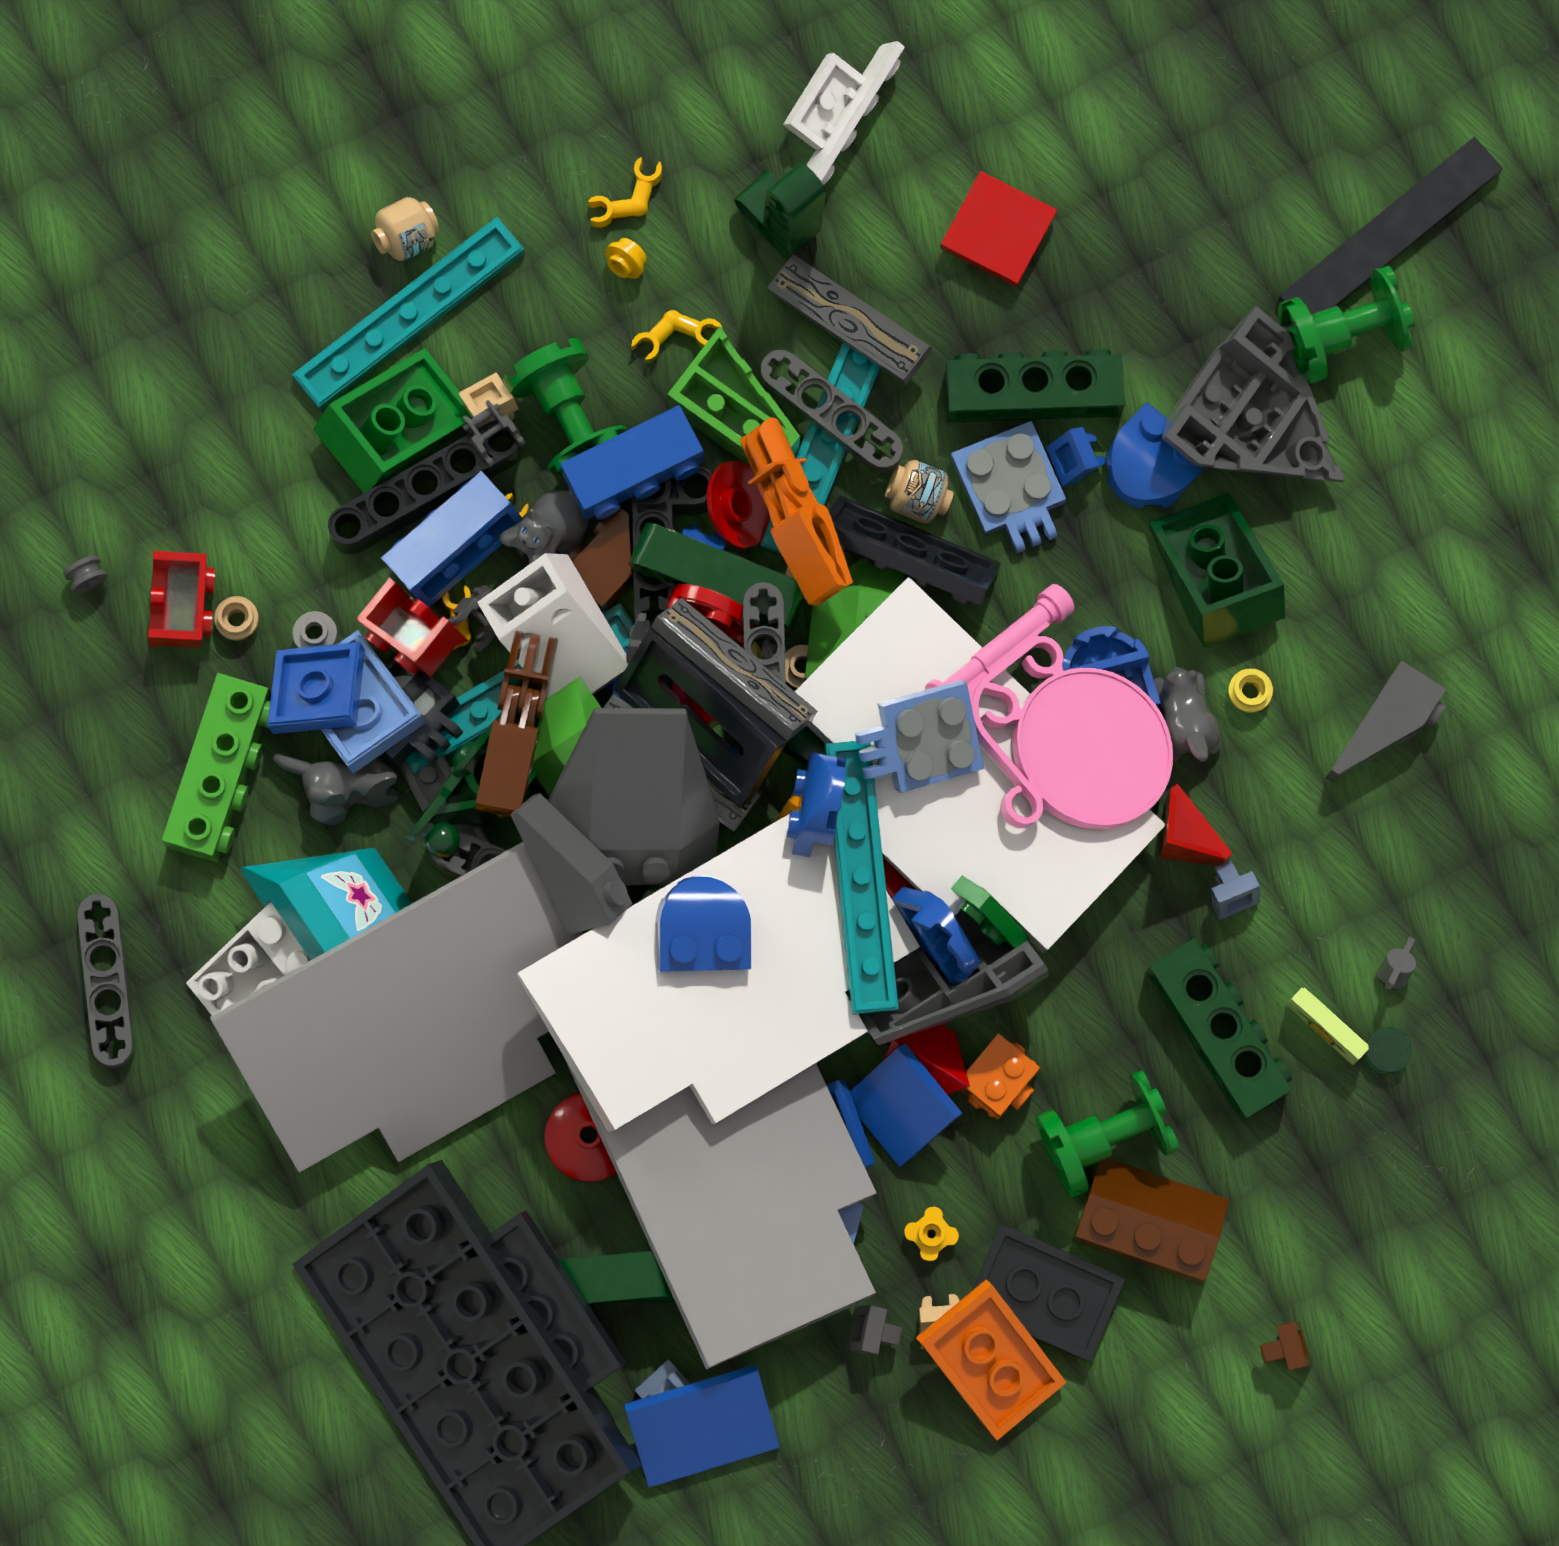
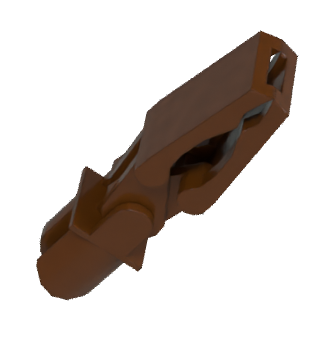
(510, 744)

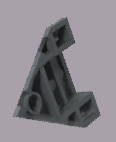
(1253, 408)

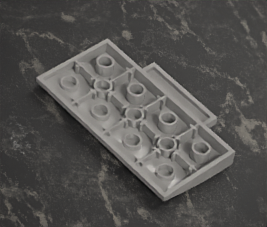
(405, 1020)
(746, 1210)

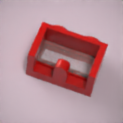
(178, 599)
(409, 630)

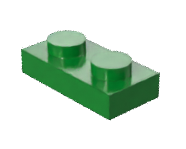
(984, 909)

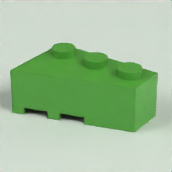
(726, 398)

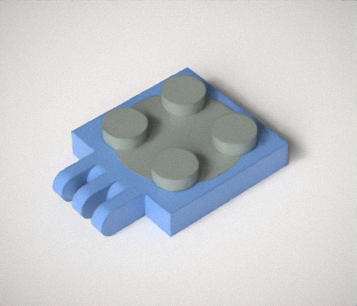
(1010, 484)
(923, 738)

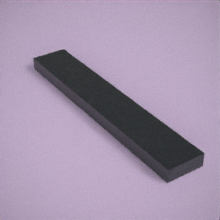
(1396, 228)

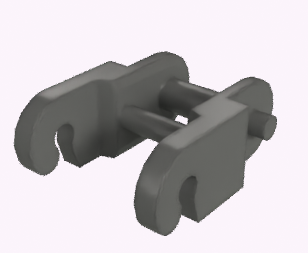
(503, 423)
(469, 605)

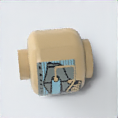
(405, 229)
(919, 491)

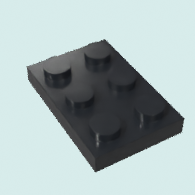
(1051, 1291)

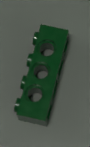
(1014, 402)
(1244, 1094)

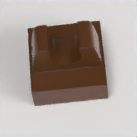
(1289, 1347)

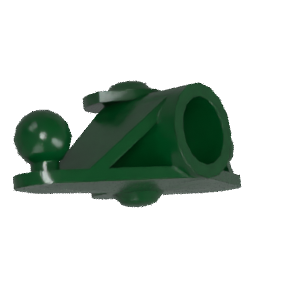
(460, 796)

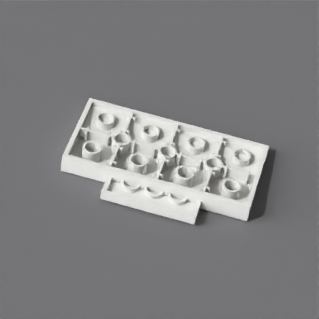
(956, 825)
(722, 1032)

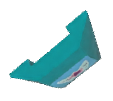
(329, 895)

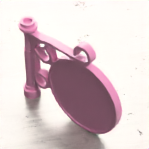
(1081, 741)

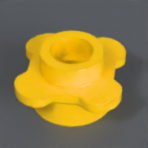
(928, 1246)

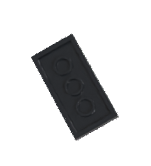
(913, 551)

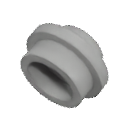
(310, 619)

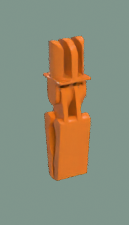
(800, 524)

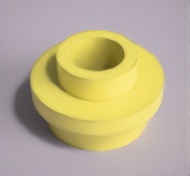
(1255, 678)

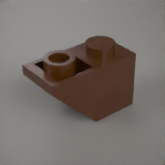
(605, 561)

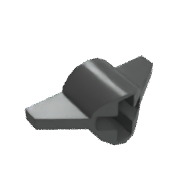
(1397, 966)

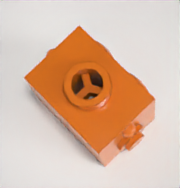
(1000, 1078)

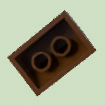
(1151, 1221)

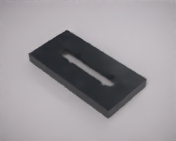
(730, 772)

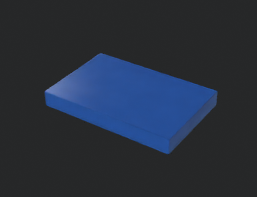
(702, 1425)

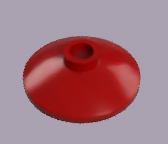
(736, 506)
(567, 1150)

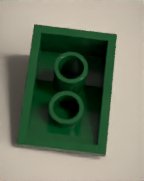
(1219, 570)

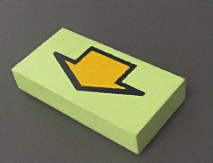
(1328, 1025)

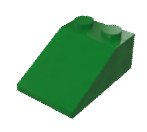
(392, 420)

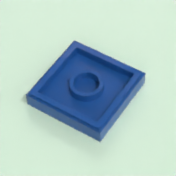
(316, 688)
(903, 1105)

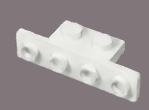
(836, 103)

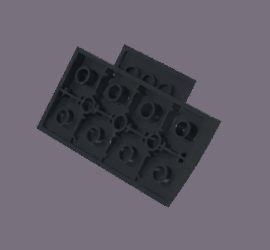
(476, 1355)

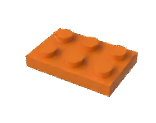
(991, 1359)

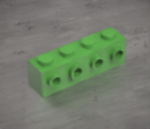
(218, 768)

